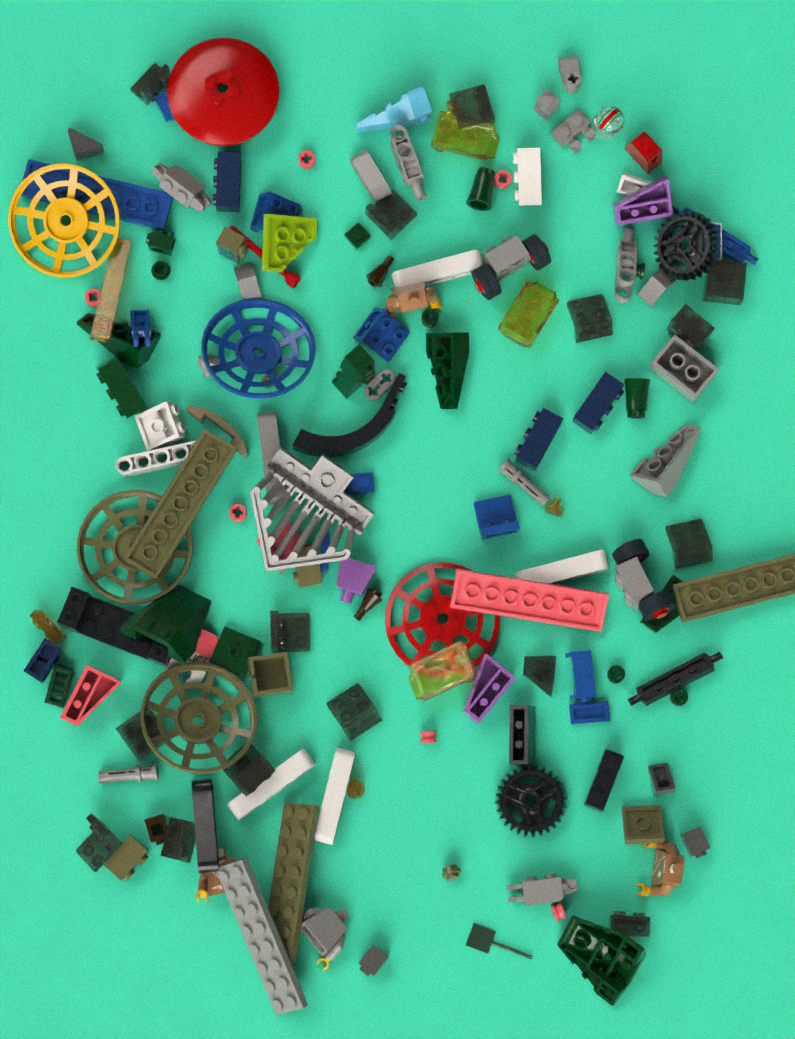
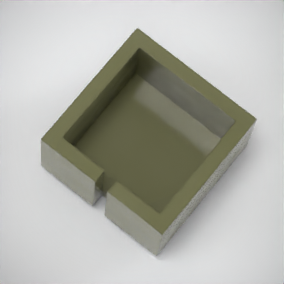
(270, 675)

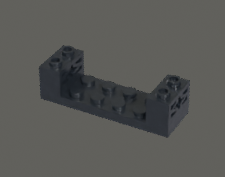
(102, 623)

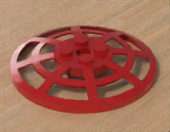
(428, 617)

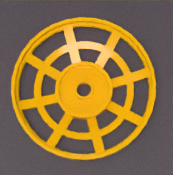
(53, 220)

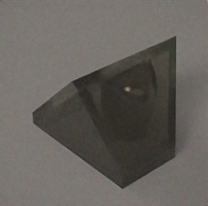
(540, 671)

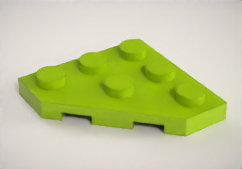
(285, 239)

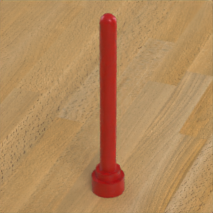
(292, 279)

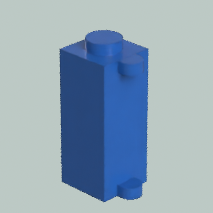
(582, 676)

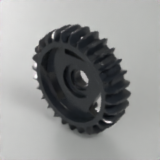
(670, 248)
(516, 795)

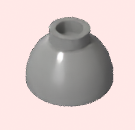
(213, 360)

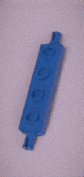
(731, 245)

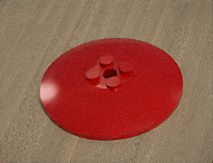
(226, 116)

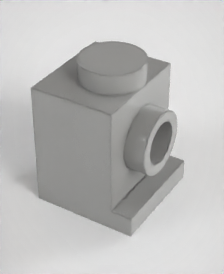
(546, 105)

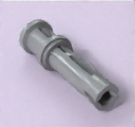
(516, 476)
(138, 773)

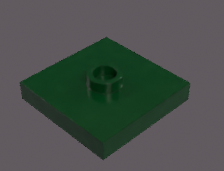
(233, 651)

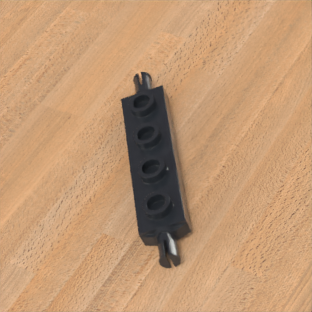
(675, 679)

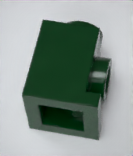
(161, 242)

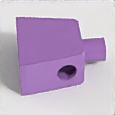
(353, 578)

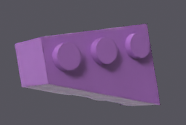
(644, 204)
(486, 688)

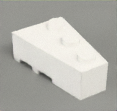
(527, 176)

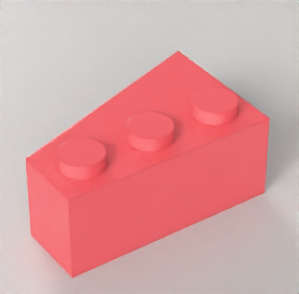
(88, 694)

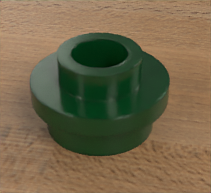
(158, 265)

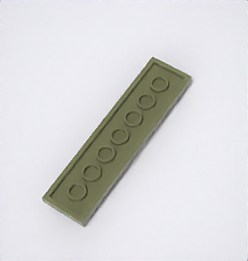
(180, 504)
(735, 588)
(292, 873)

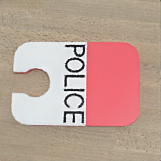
(203, 653)

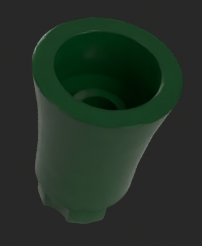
(482, 189)
(636, 397)

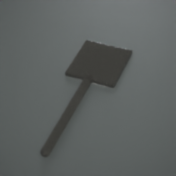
(482, 938)

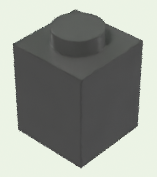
(695, 842)
(372, 961)

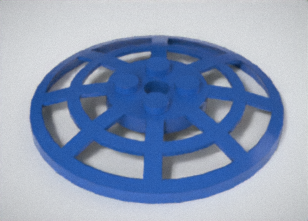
(261, 341)

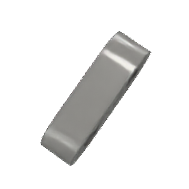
(382, 388)

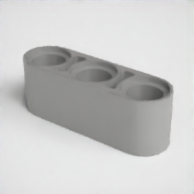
(370, 176)

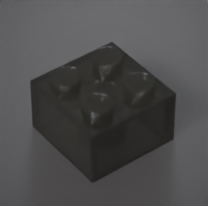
(725, 282)
(690, 328)
(133, 736)
(249, 770)

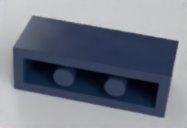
(227, 182)
(598, 403)
(538, 439)

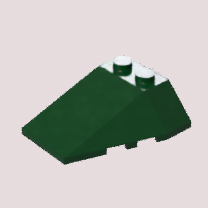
(172, 621)
(603, 956)

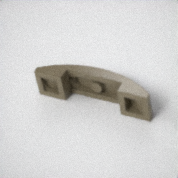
(202, 414)

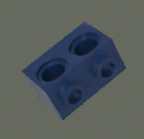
(43, 660)

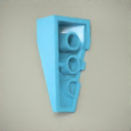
(410, 111)

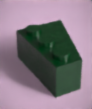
(357, 369)

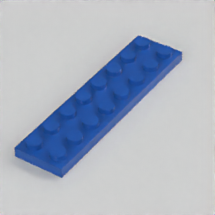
(135, 202)

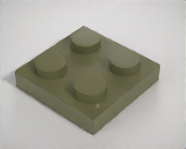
(643, 824)

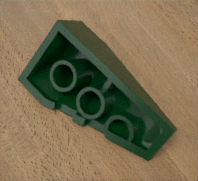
(122, 343)
(449, 361)

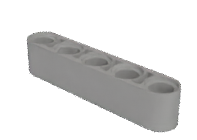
(269, 446)

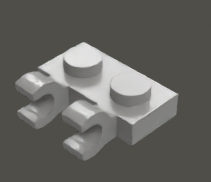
(571, 128)

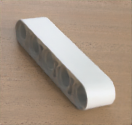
(439, 270)
(152, 456)
(567, 568)
(282, 777)
(334, 796)

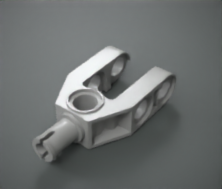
(407, 162)
(625, 265)

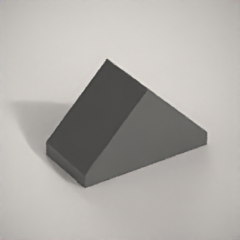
(83, 145)
(661, 779)

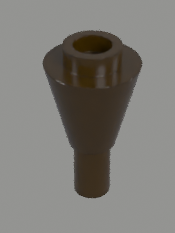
(377, 276)
(370, 600)

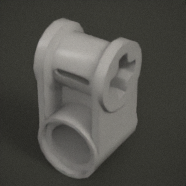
(570, 71)

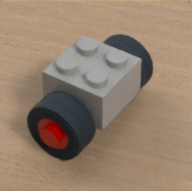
(507, 259)
(635, 584)

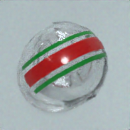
(608, 121)

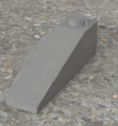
(665, 467)

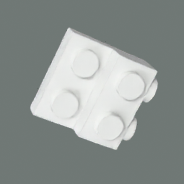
(160, 425)

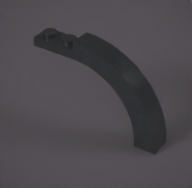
(349, 443)

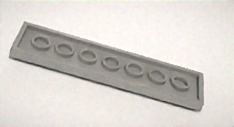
(261, 936)

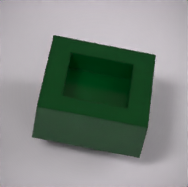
(357, 236)

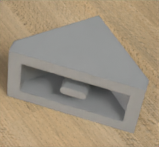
(247, 282)
(656, 287)

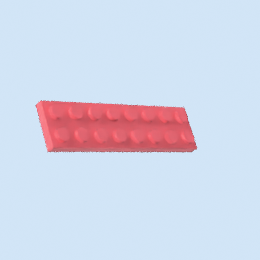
(529, 600)

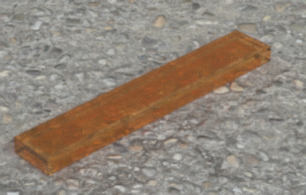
(111, 291)

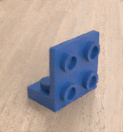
(272, 204)
(382, 333)
(496, 517)

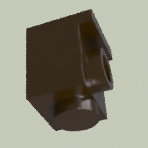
(154, 822)

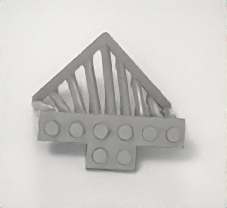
(322, 487)

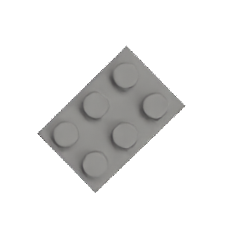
(683, 368)

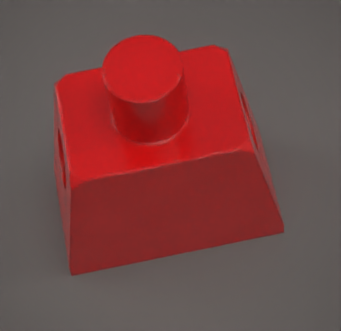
(643, 151)

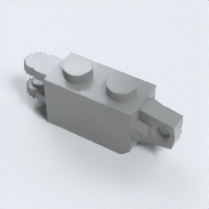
(182, 186)
(544, 890)

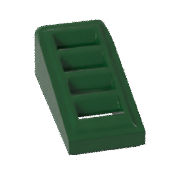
(65, 669)

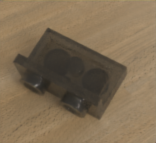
(630, 925)

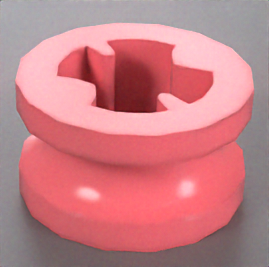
(302, 156)
(497, 177)
(87, 297)
(233, 516)
(428, 737)
(558, 911)

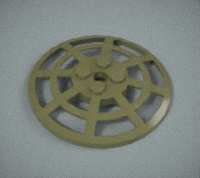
(121, 546)
(201, 708)

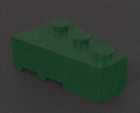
(120, 387)

